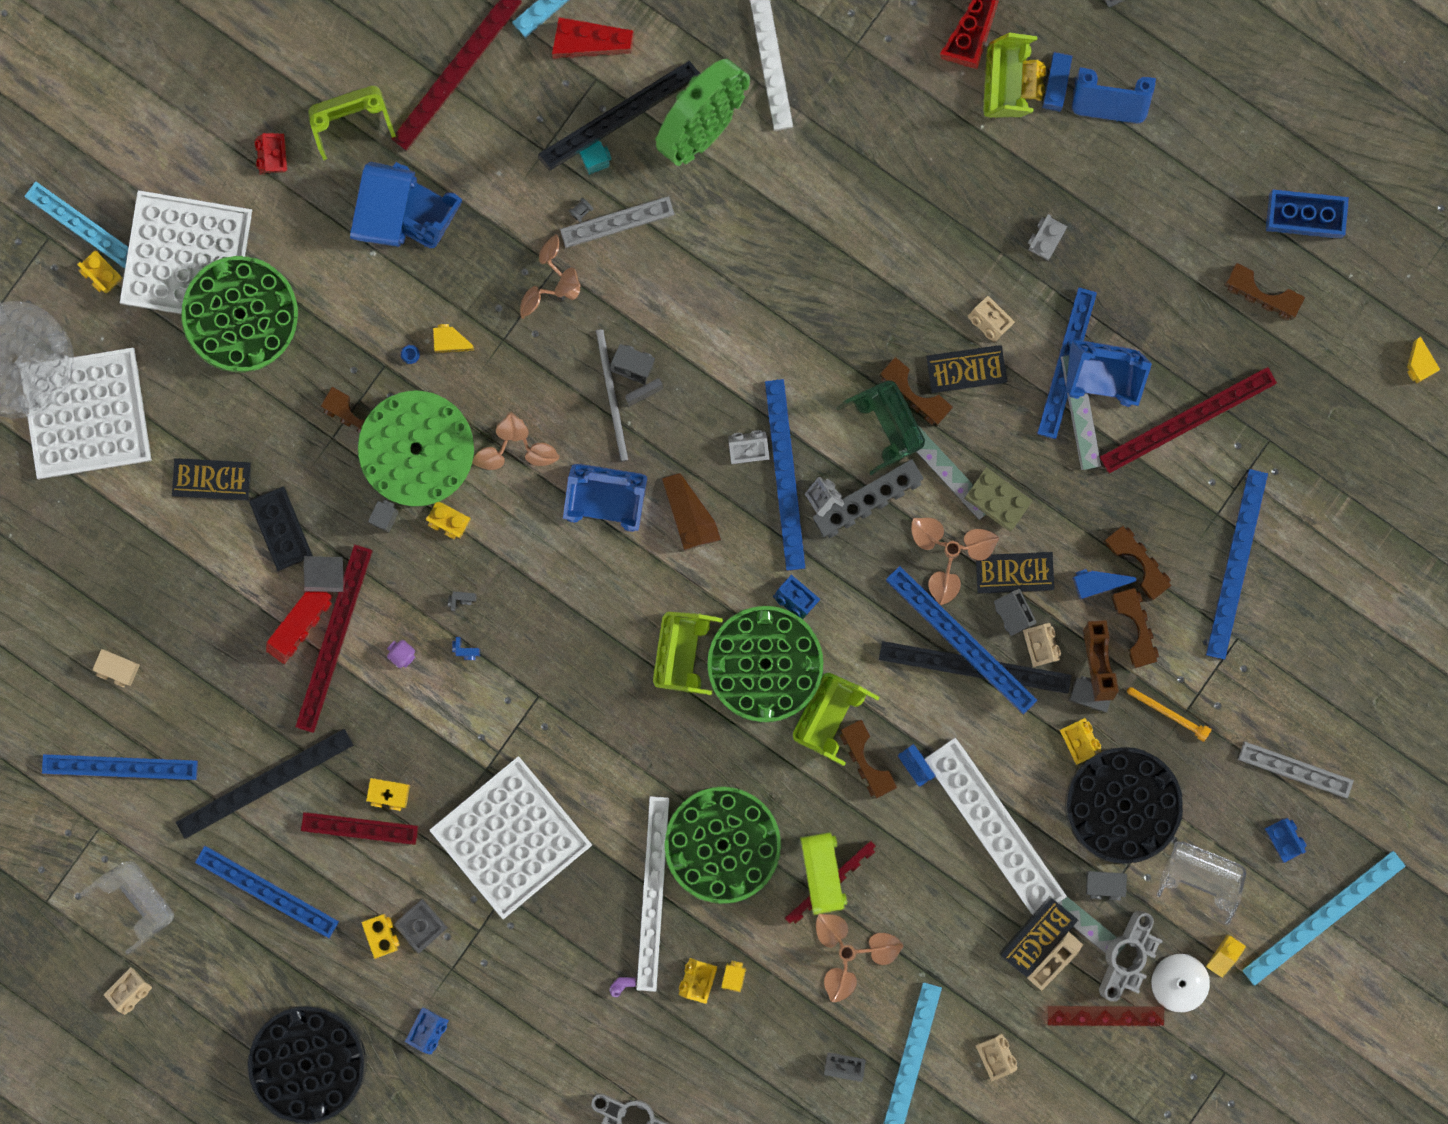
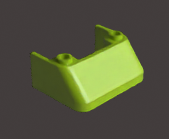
(1004, 76)
(365, 98)
(678, 650)
(826, 713)
(822, 873)

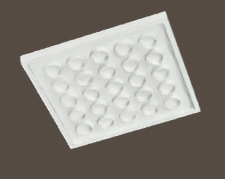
(174, 242)
(94, 420)
(510, 837)

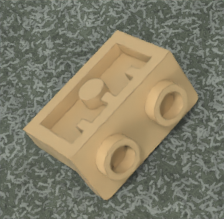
(990, 319)
(1042, 644)
(127, 991)
(997, 1057)

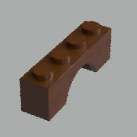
(1242, 282)
(338, 404)
(933, 408)
(1153, 581)
(1128, 604)
(1102, 678)
(879, 781)

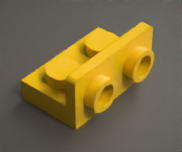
(1033, 79)
(100, 271)
(447, 519)
(1081, 740)
(697, 980)

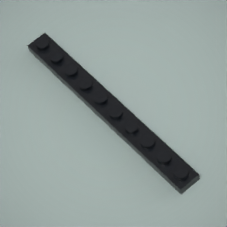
(618, 116)
(959, 665)
(264, 783)

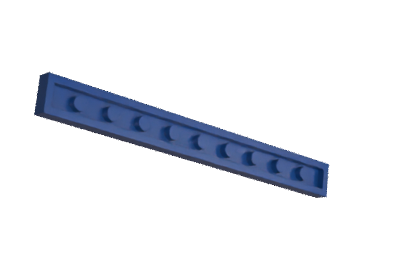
(785, 475)
(1236, 564)
(961, 640)

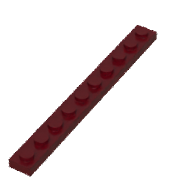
(455, 72)
(1188, 420)
(334, 639)

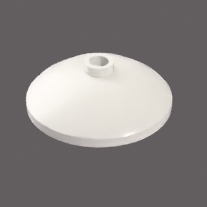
(1166, 983)

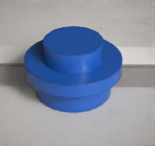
(410, 354)

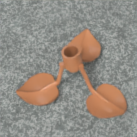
(567, 286)
(514, 429)
(978, 542)
(839, 982)

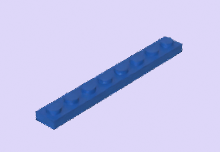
(1057, 393)
(119, 767)
(267, 891)

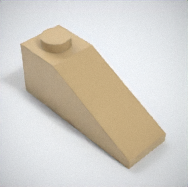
(1055, 961)

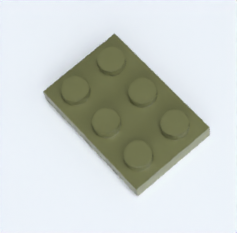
(998, 499)

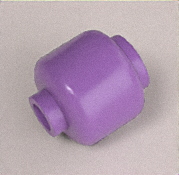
(400, 653)

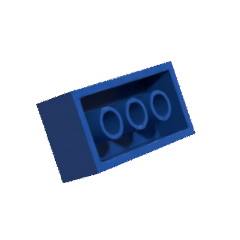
(1307, 214)

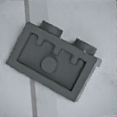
(844, 1067)

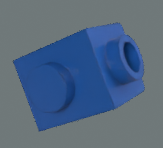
(467, 653)

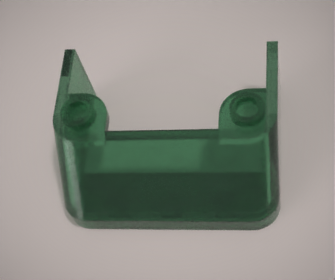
(894, 418)

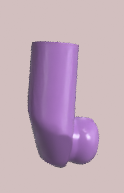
(620, 983)

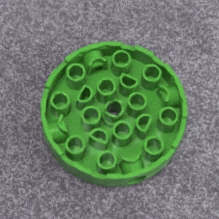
(704, 103)
(234, 342)
(443, 440)
(761, 635)
(729, 873)

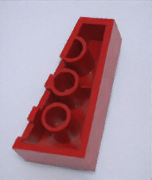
(971, 34)
(590, 39)
(297, 624)

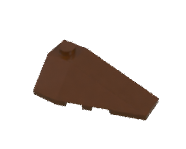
(691, 517)

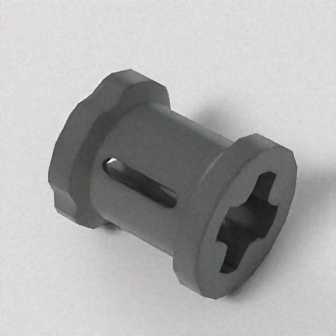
(580, 210)

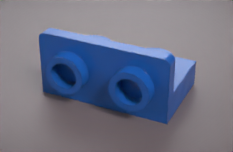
(796, 597)
(916, 765)
(1285, 839)
(426, 1031)

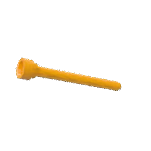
(1200, 731)

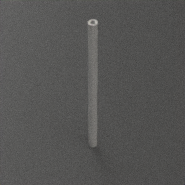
(611, 395)

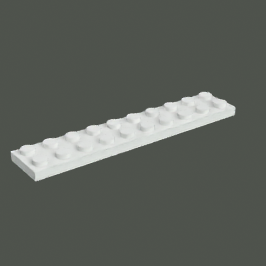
(994, 826)

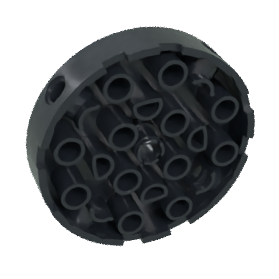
(1095, 811)
(327, 1043)

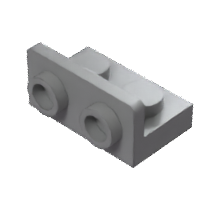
(1047, 237)
(748, 447)
(823, 495)

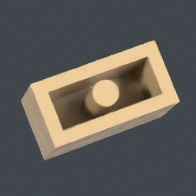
(115, 667)

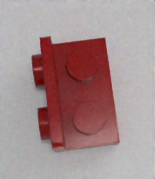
(271, 153)

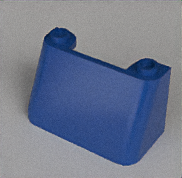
(1111, 102)
(382, 204)
(428, 214)
(1106, 372)
(605, 495)

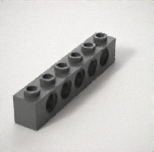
(908, 470)

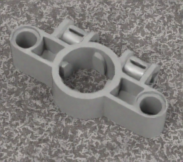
(1129, 978)
(615, 1110)

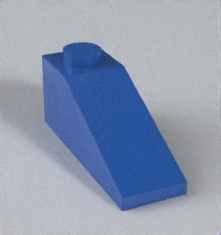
(1057, 82)
(1096, 582)

